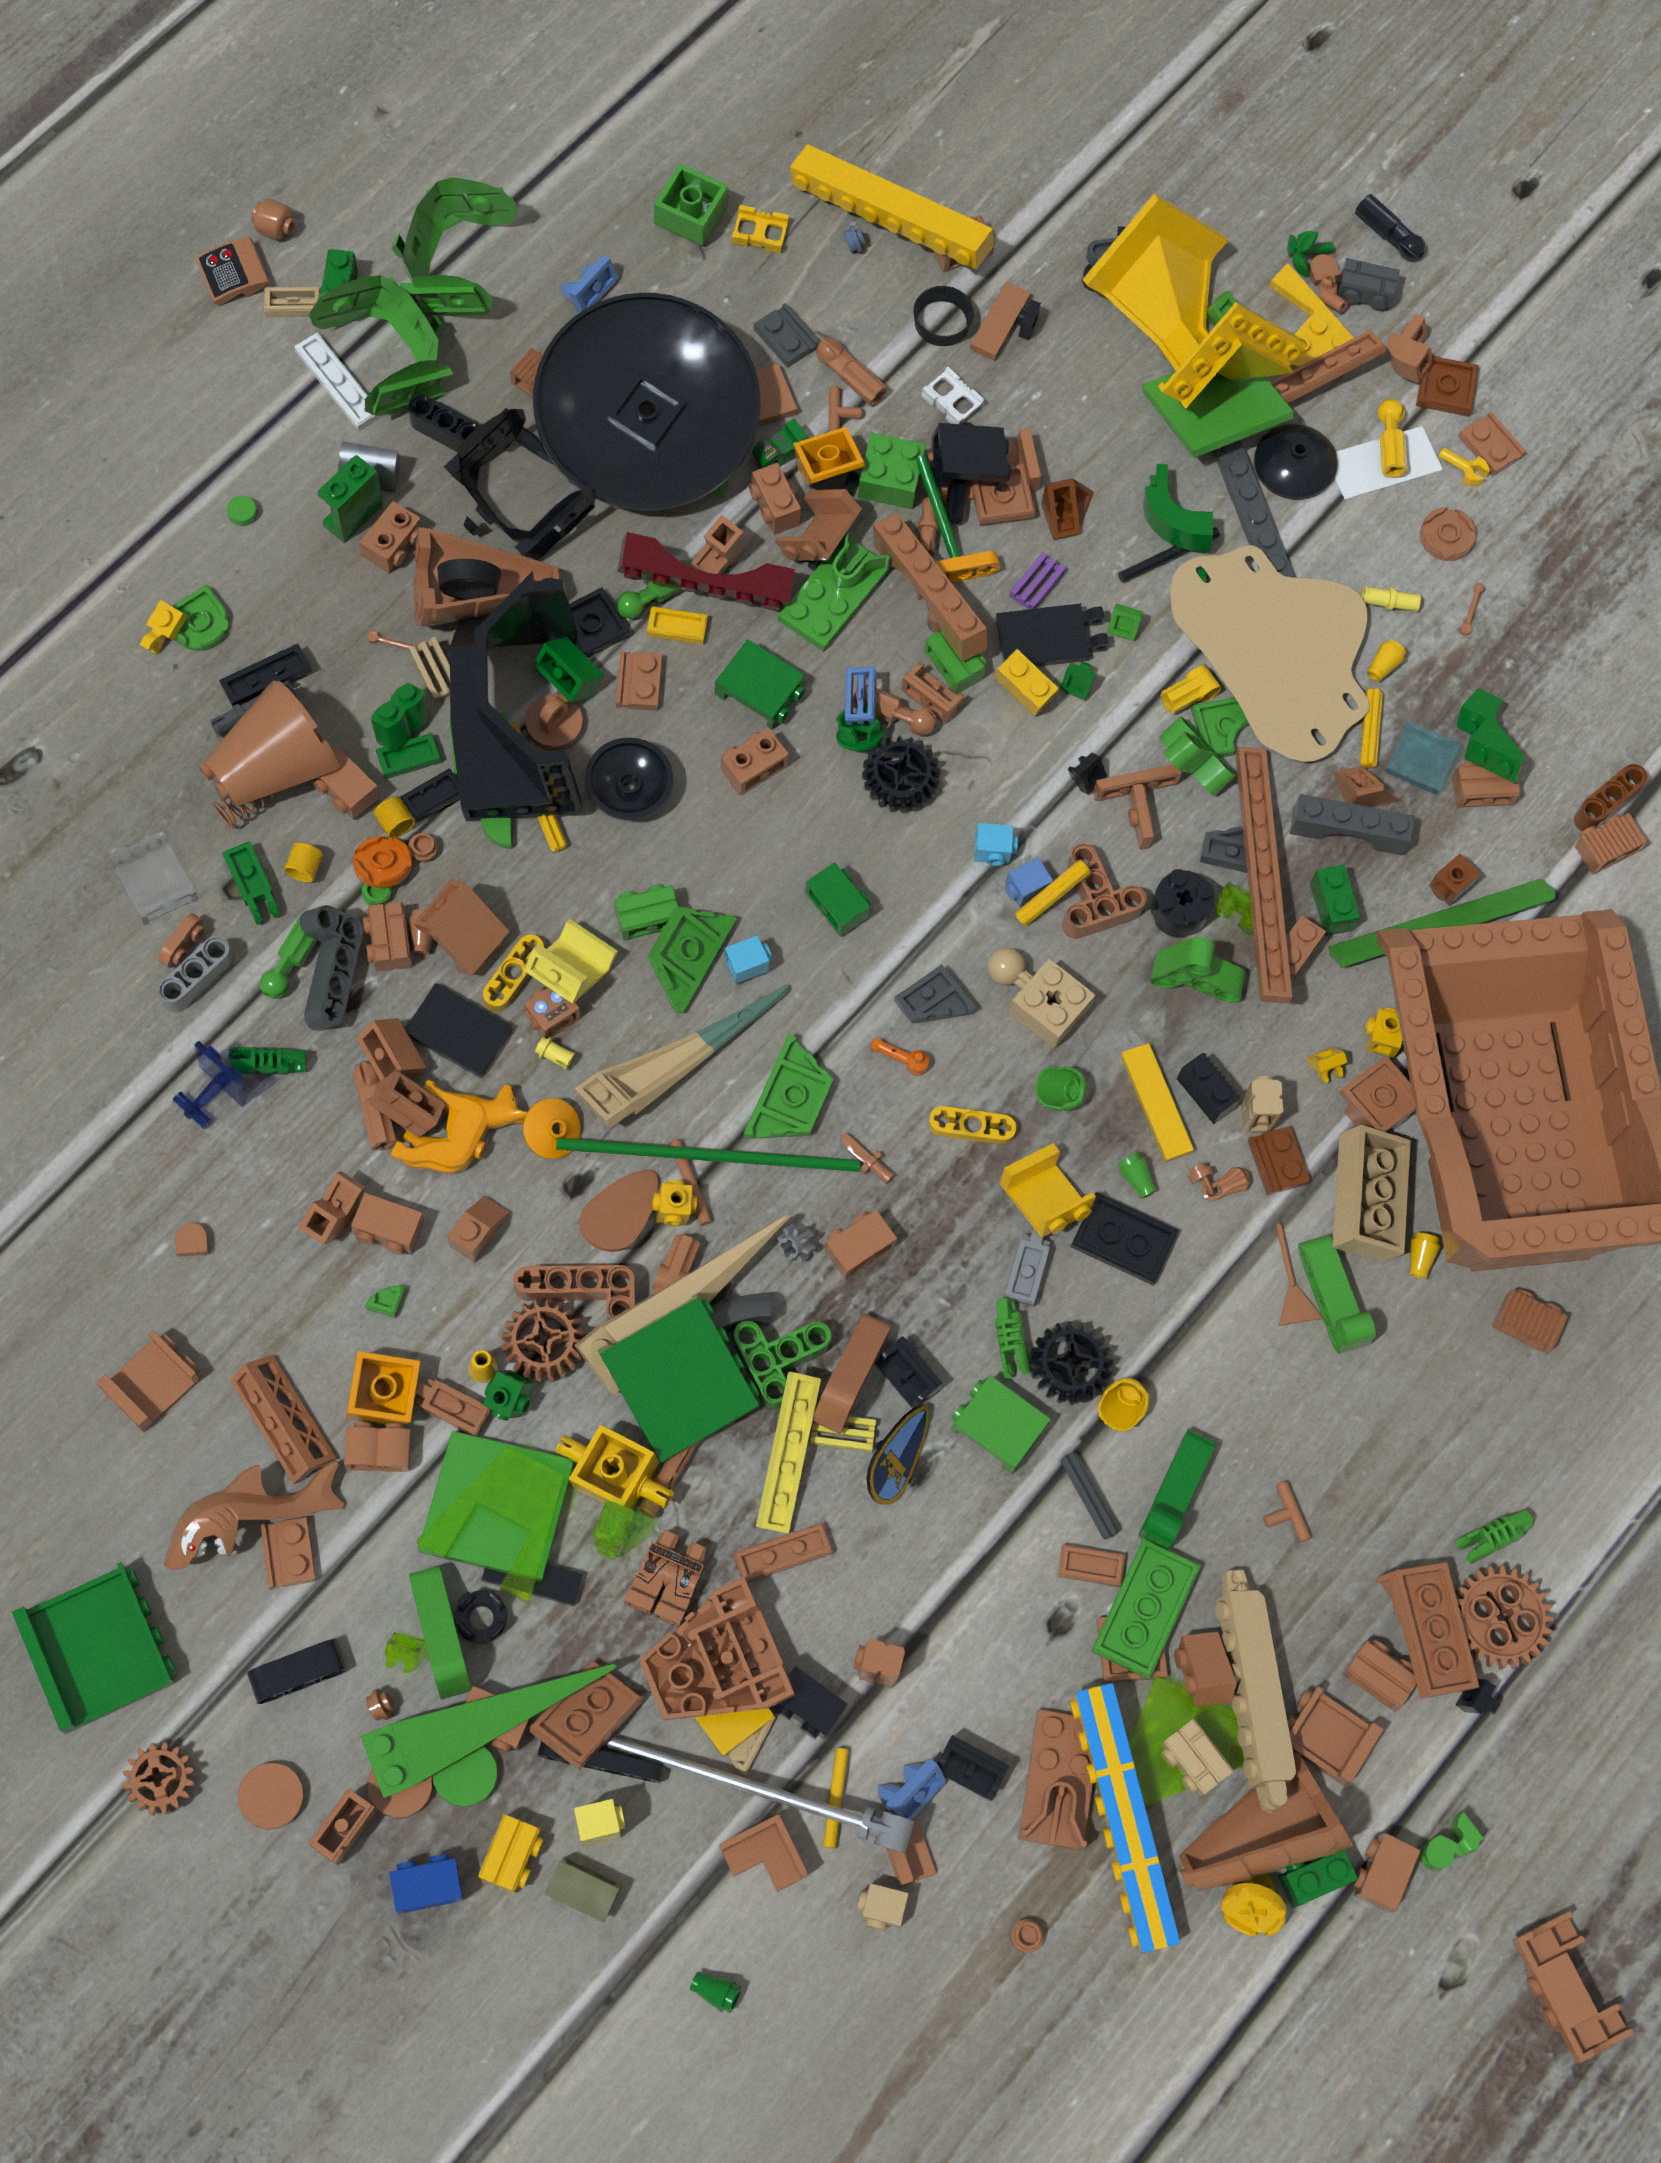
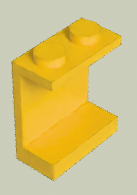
(1044, 1192)

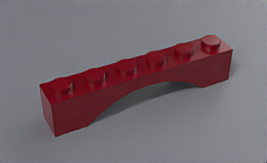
(647, 559)

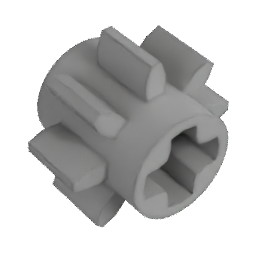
(796, 1243)

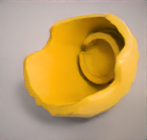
(1123, 1404)

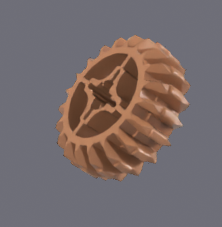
(531, 1342)

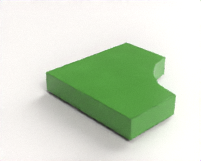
(1219, 724)

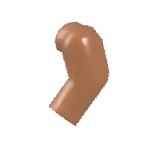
(1329, 293)

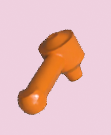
(916, 1061)

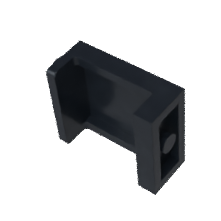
(970, 454)

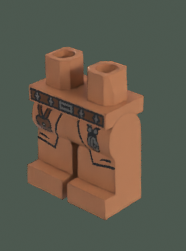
(667, 1569)

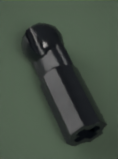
(1390, 227)

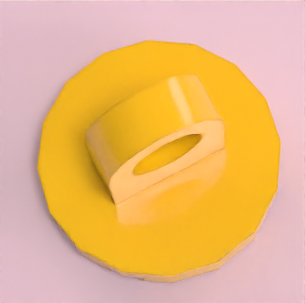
(1254, 1907)

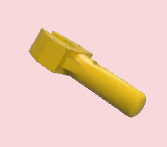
(1467, 467)

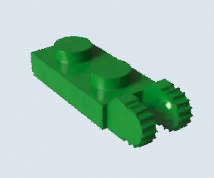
(250, 879)

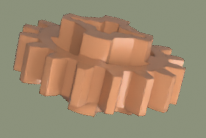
(162, 1792)

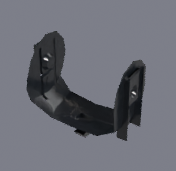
(497, 436)

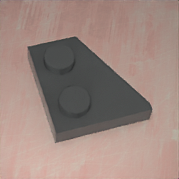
(934, 998)

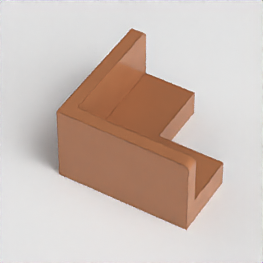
(767, 1844)

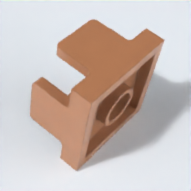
(1379, 1097)

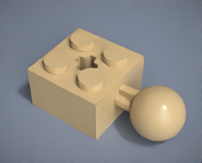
(1049, 984)

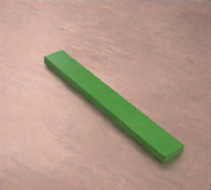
(1467, 913)

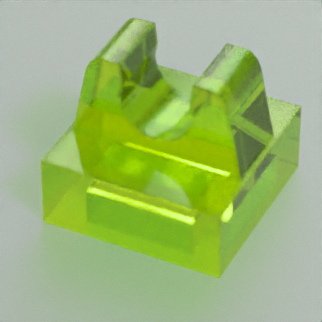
(404, 1649)

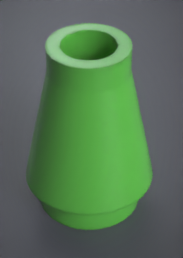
(1137, 1174)

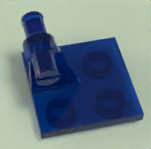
(222, 1078)

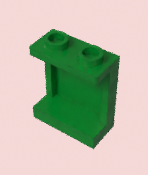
(352, 497)
(761, 683)

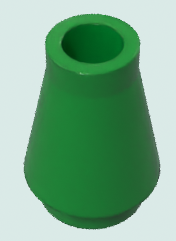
(716, 1991)

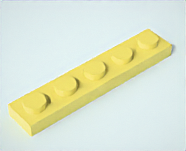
(788, 1452)

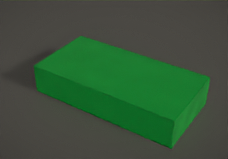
(412, 756)

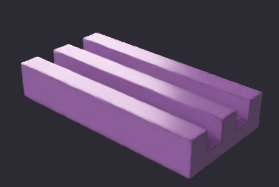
(1049, 565)

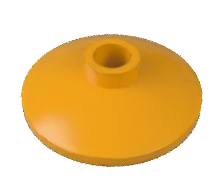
(539, 1124)

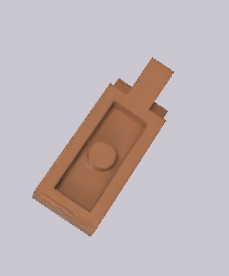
(451, 1406)

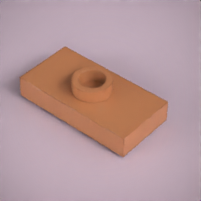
(1140, 816)

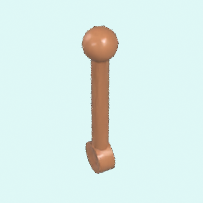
(1466, 628)
(373, 638)

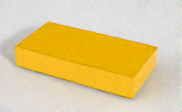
(677, 625)

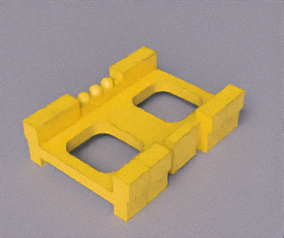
(762, 221)

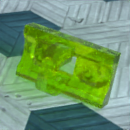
(1235, 899)

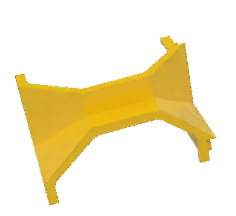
(1162, 282)

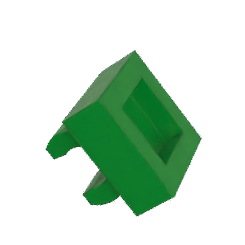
(1078, 680)

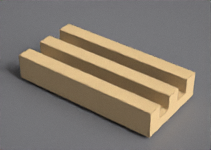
(292, 305)
(424, 646)

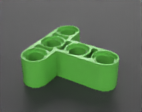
(1195, 756)
(1195, 966)
(772, 1355)

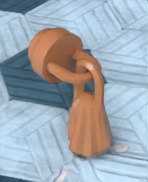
(1233, 1181)

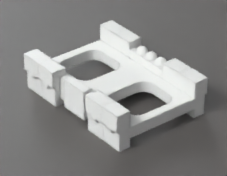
(946, 402)

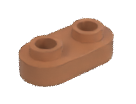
(176, 947)

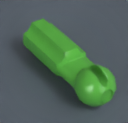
(631, 603)
(293, 954)

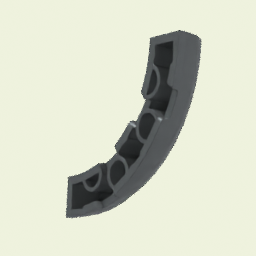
(741, 1309)

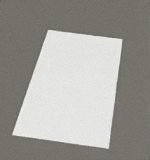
(1361, 470)

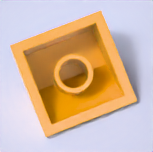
(827, 456)
(382, 1389)

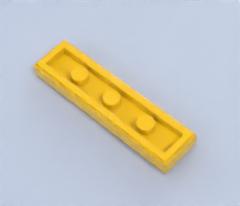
(1157, 1102)

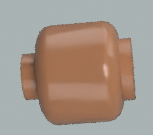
(273, 219)

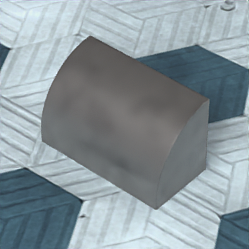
(381, 459)

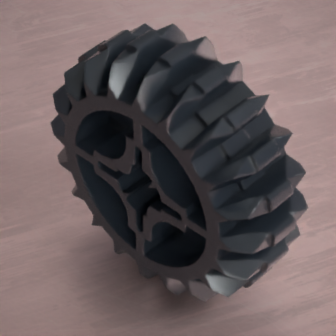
(879, 765)
(1082, 1361)

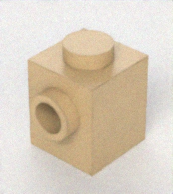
(882, 1906)

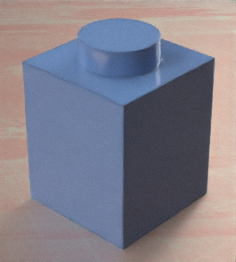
(1027, 881)

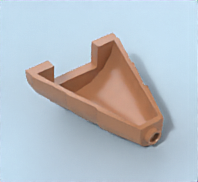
(435, 547)
(1263, 1842)

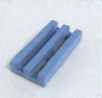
(860, 717)

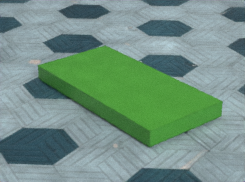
(1145, 1609)

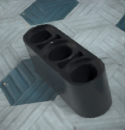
(438, 416)
(296, 1671)

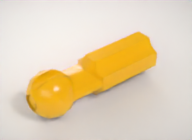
(1392, 439)

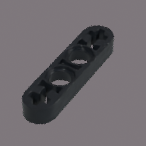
(613, 1764)

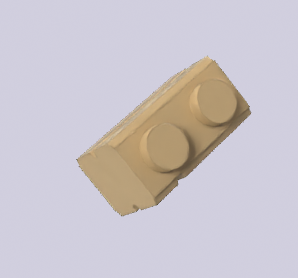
(1262, 1105)
(1195, 1758)

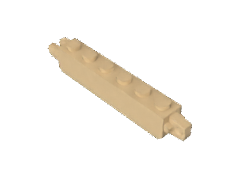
(1258, 1691)

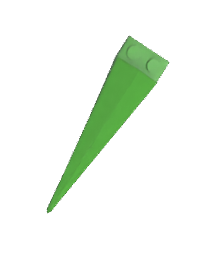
(424, 1745)

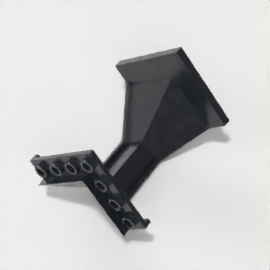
(494, 763)

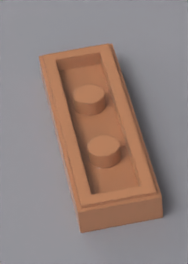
(1000, 321)
(1122, 784)
(783, 1553)

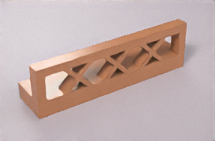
(276, 1418)

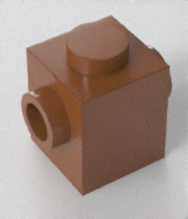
(1454, 880)

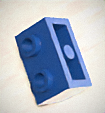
(426, 1884)

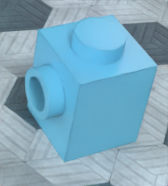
(995, 844)
(747, 959)

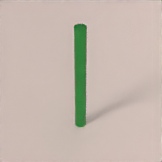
(938, 506)

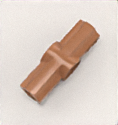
(678, 1262)

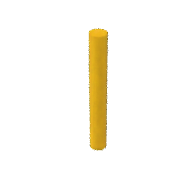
(836, 1796)

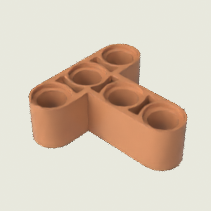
(1097, 899)

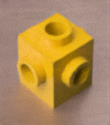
(1384, 1033)
(674, 1213)

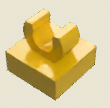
(1326, 1060)

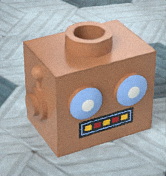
(550, 1012)

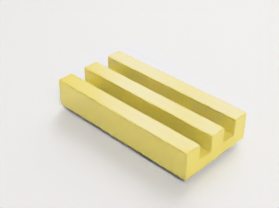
(844, 1444)

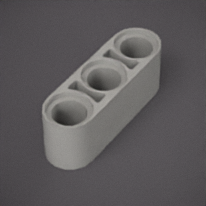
(199, 960)

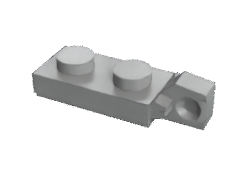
(1027, 1269)

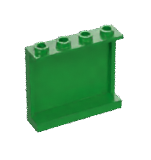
(680, 1378)
(95, 1649)

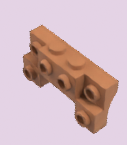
(1562, 1992)

